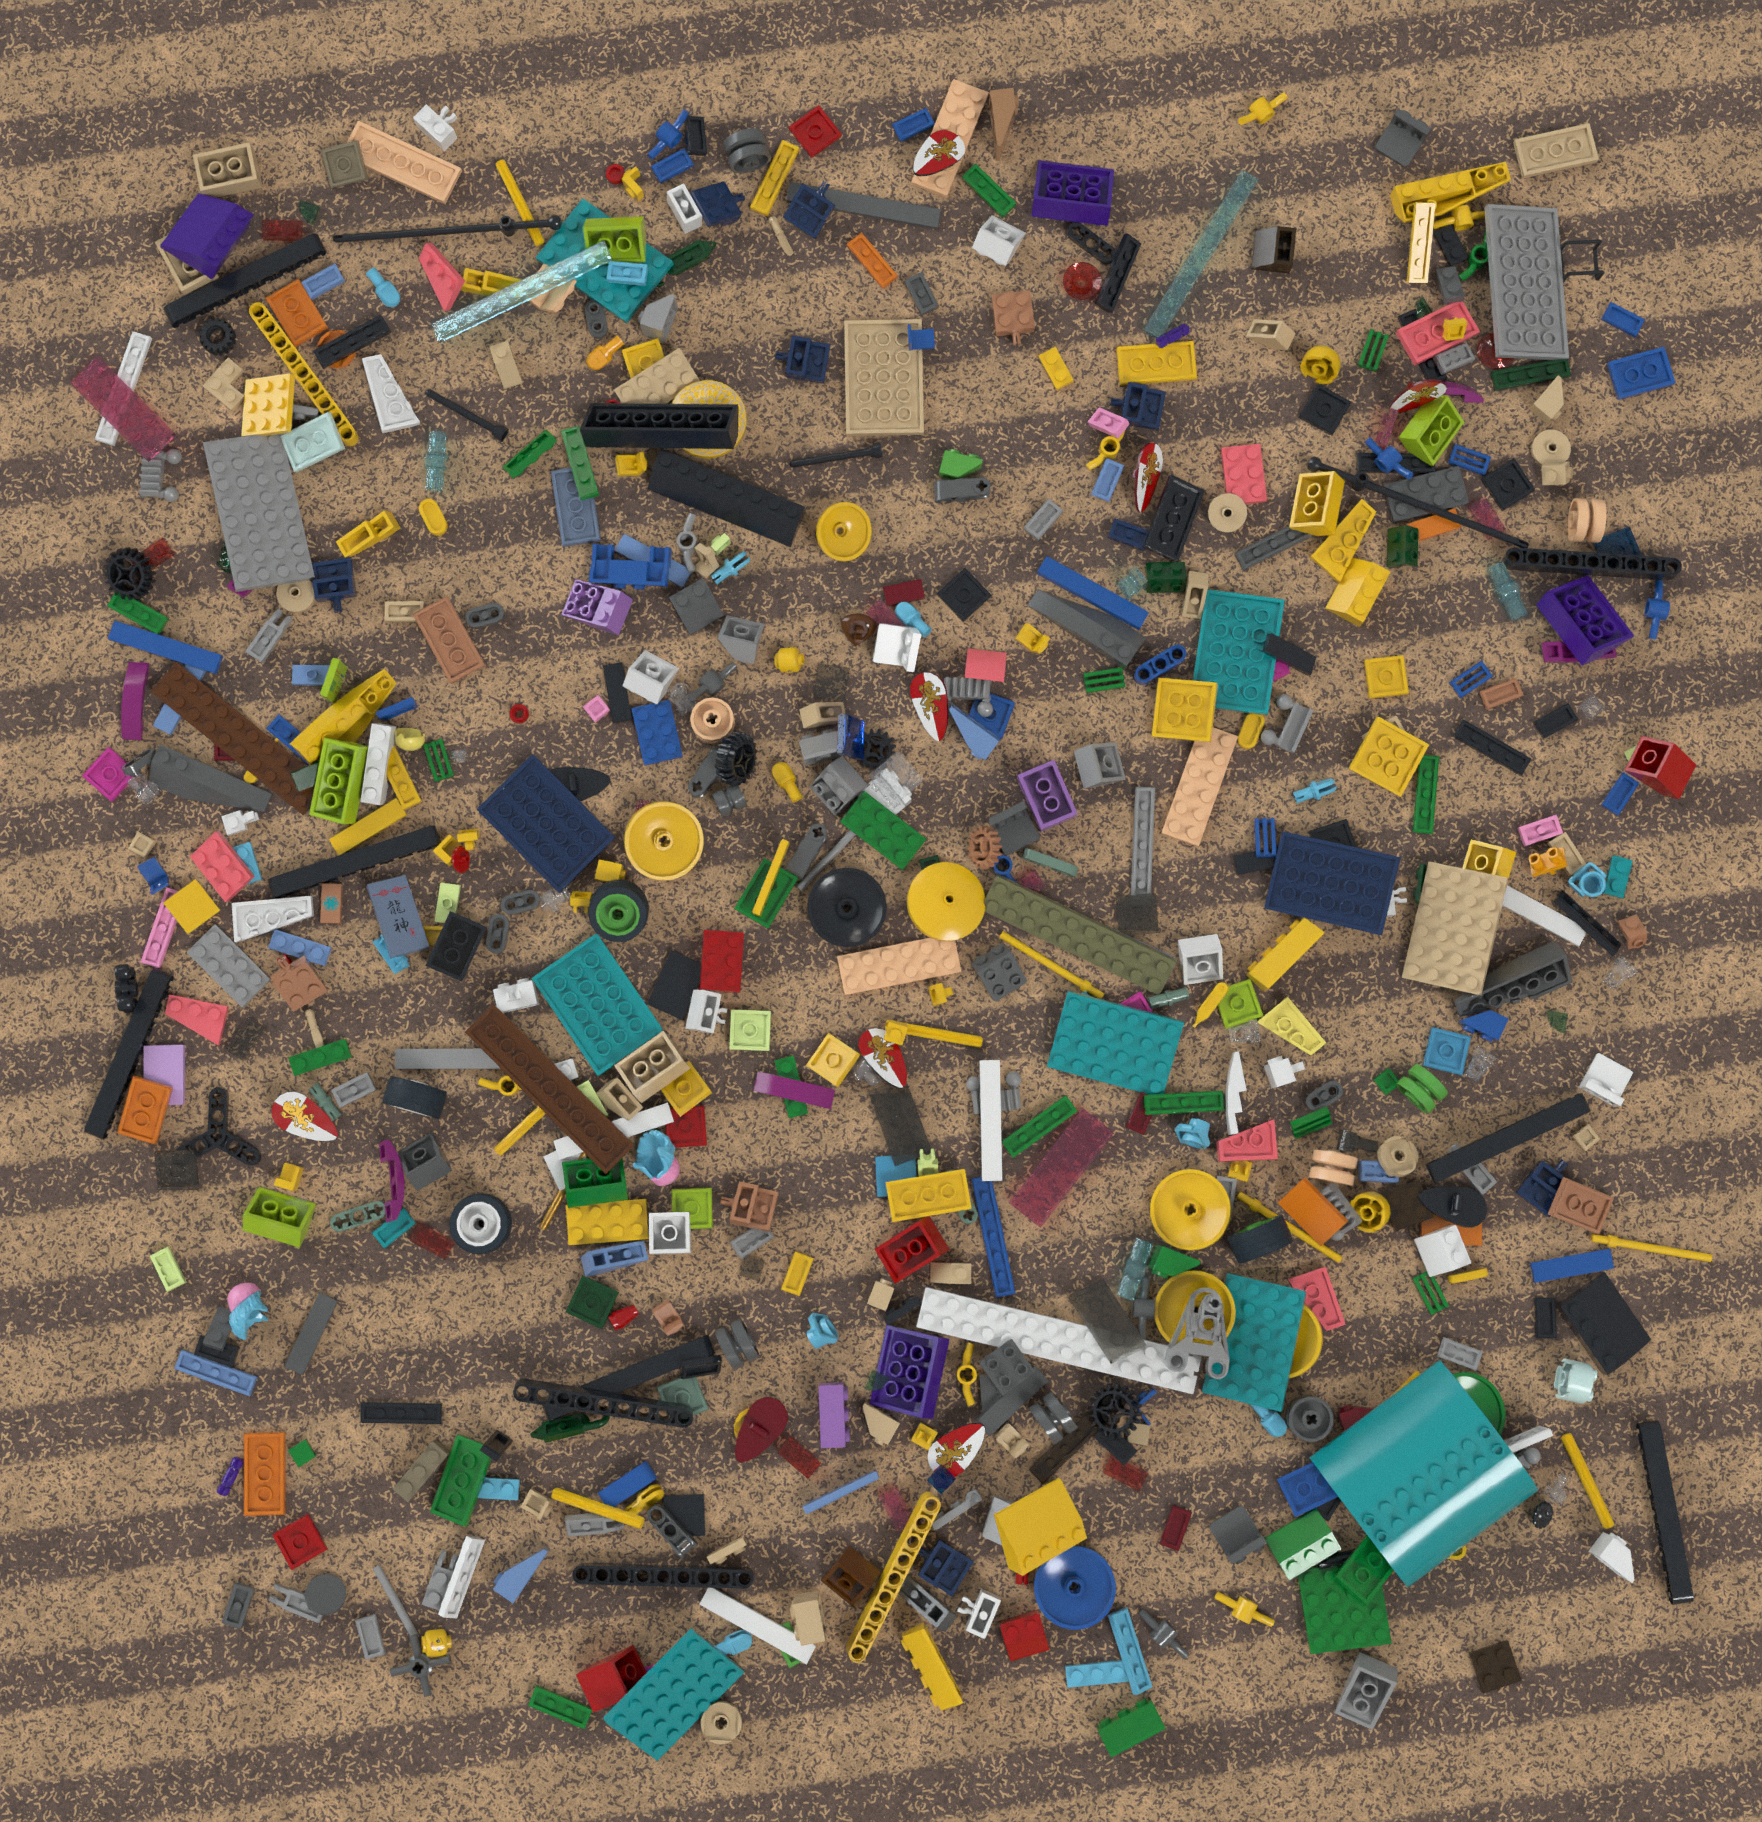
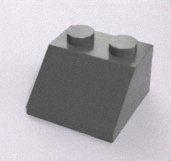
(696, 606)
(424, 1161)

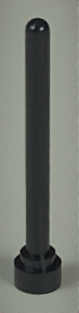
(498, 431)
(873, 450)

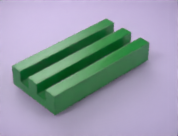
(1378, 335)
(1104, 672)
(433, 744)
(1311, 1122)
(1438, 1307)

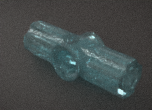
(435, 461)
(1507, 591)
(1134, 1269)

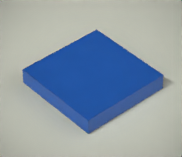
(1000, 716)

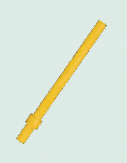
(1084, 985)
(1255, 1205)
(1613, 1241)

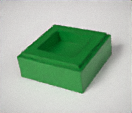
(1386, 1081)
(302, 1453)

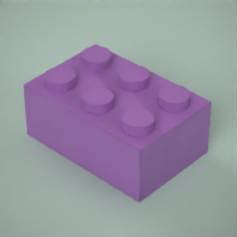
(1047, 796)
(833, 1414)

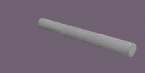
(826, 860)
(395, 1600)

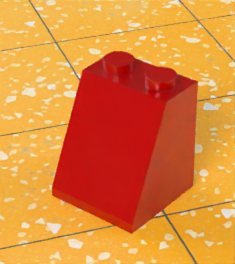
(1661, 766)
(611, 1678)

